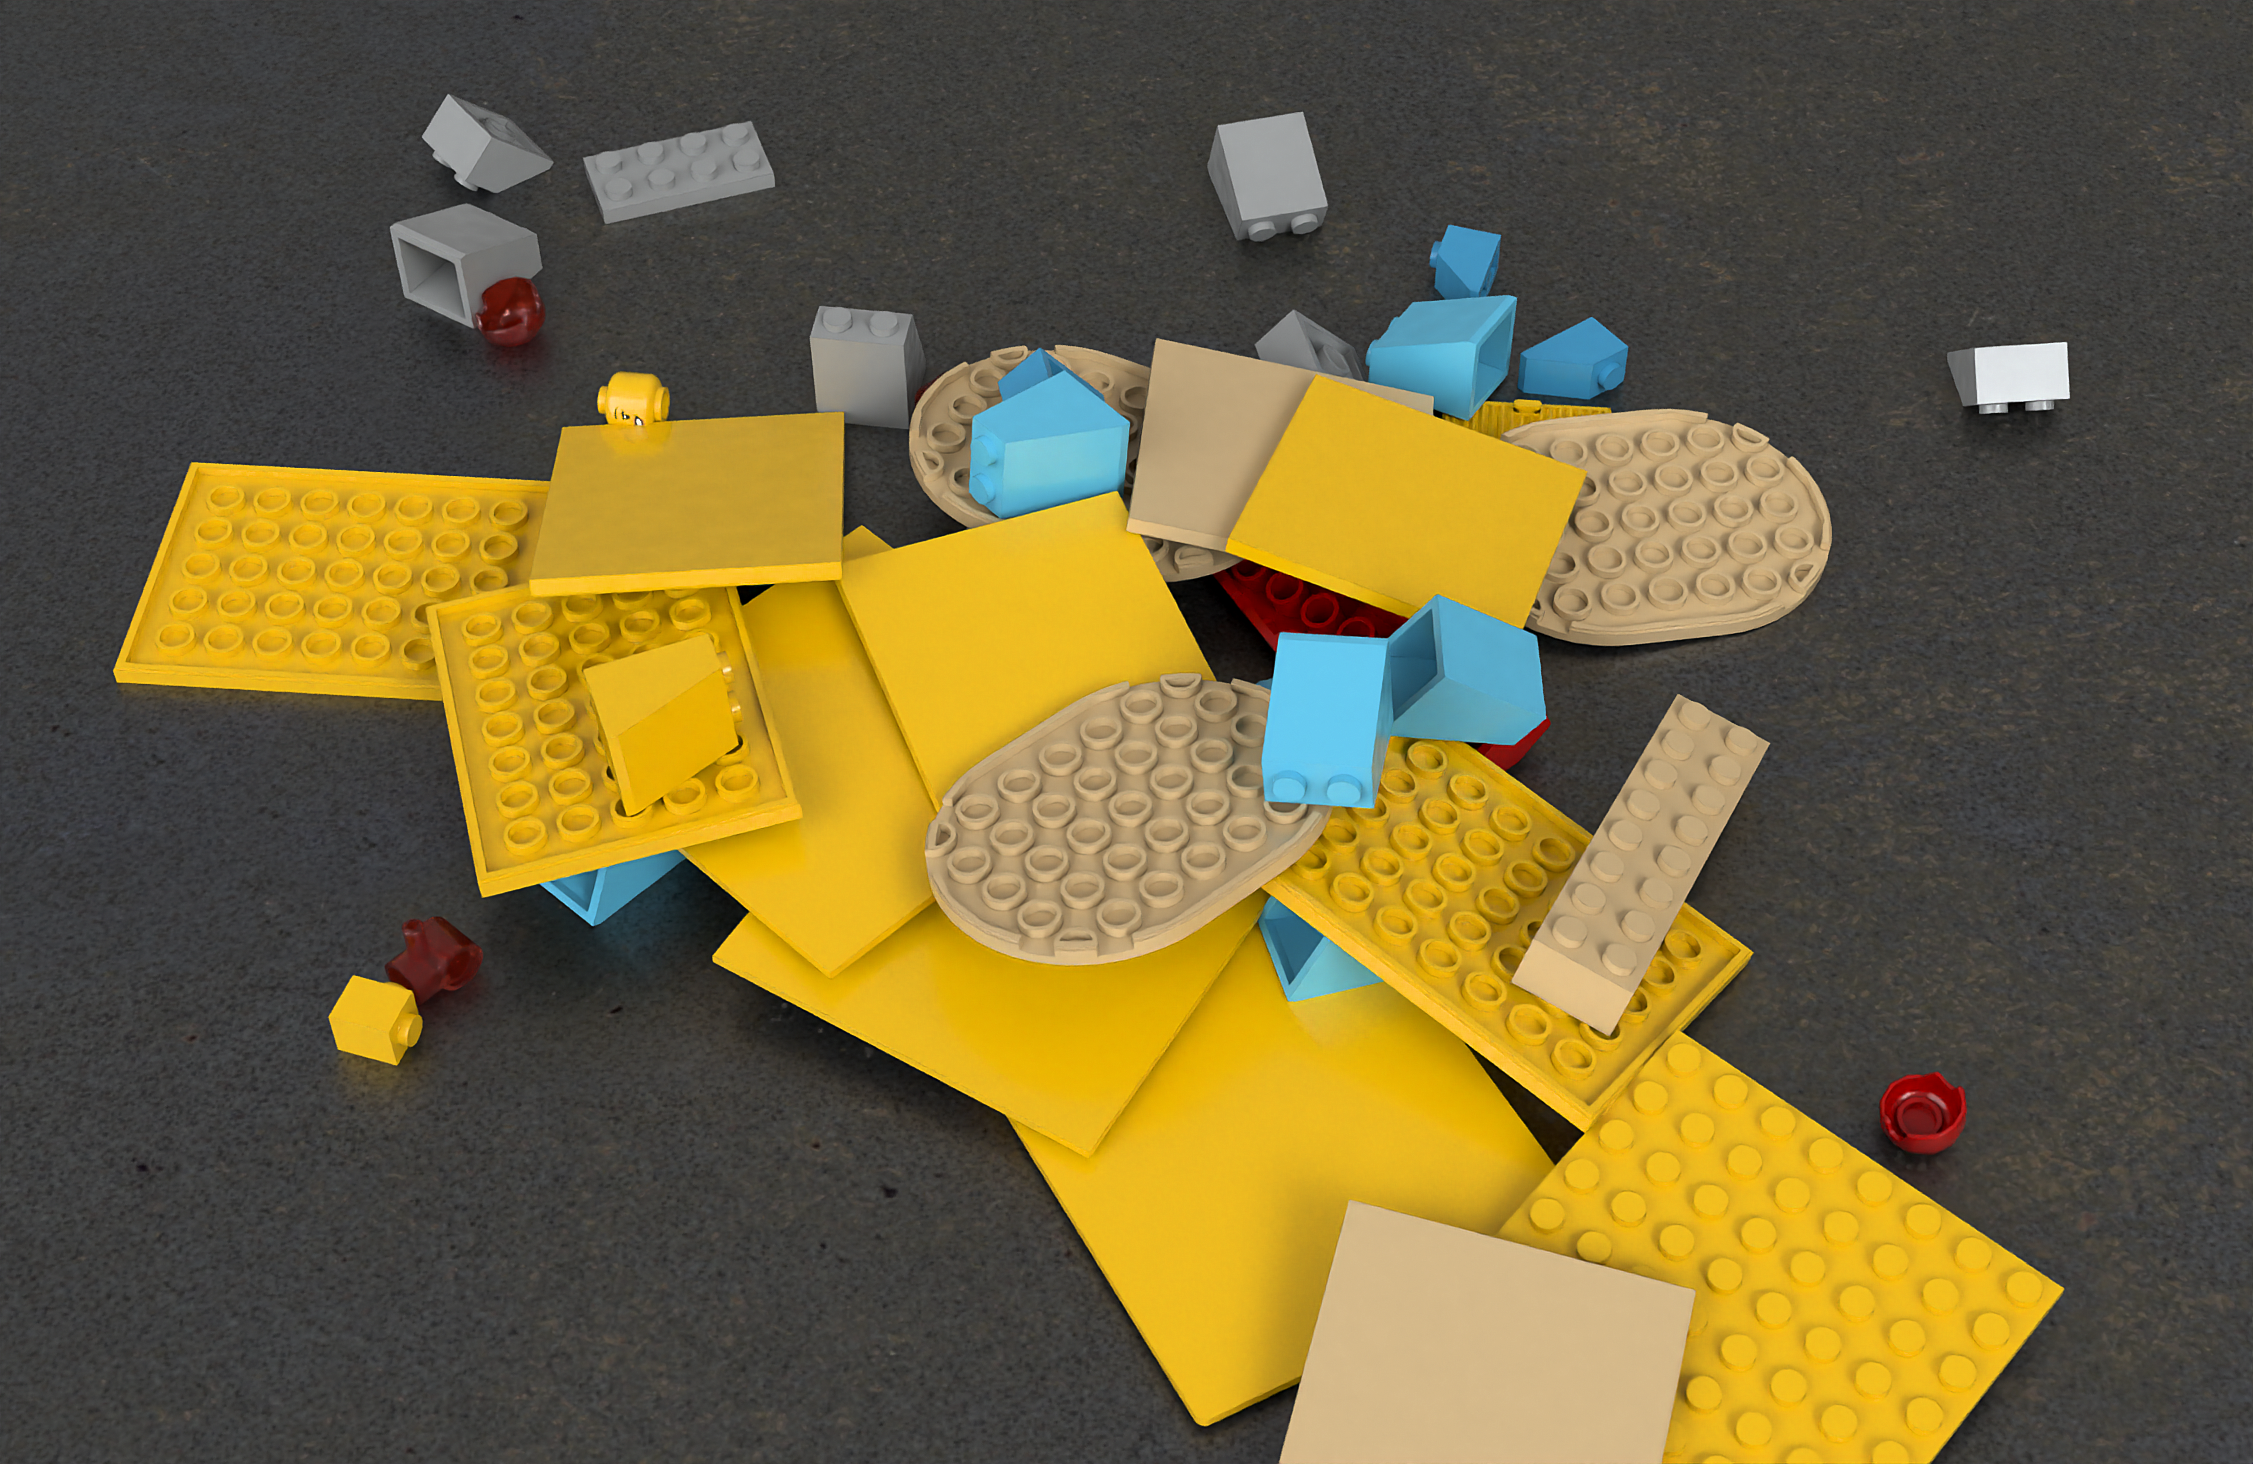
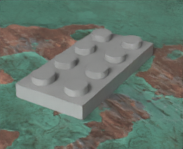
(678, 172)

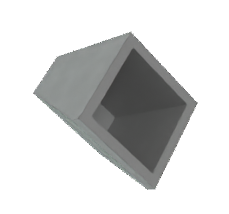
(1267, 177)
(457, 255)
(867, 365)

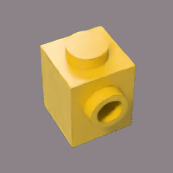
(376, 1020)

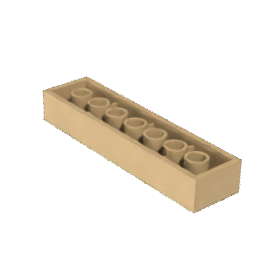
(1640, 865)

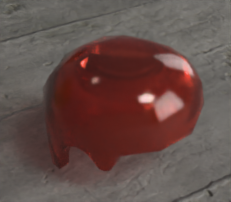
(511, 312)

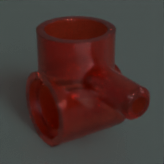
(434, 958)

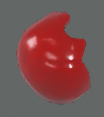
(1923, 1113)

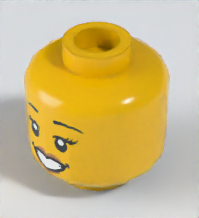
(634, 399)

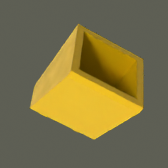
(663, 716)

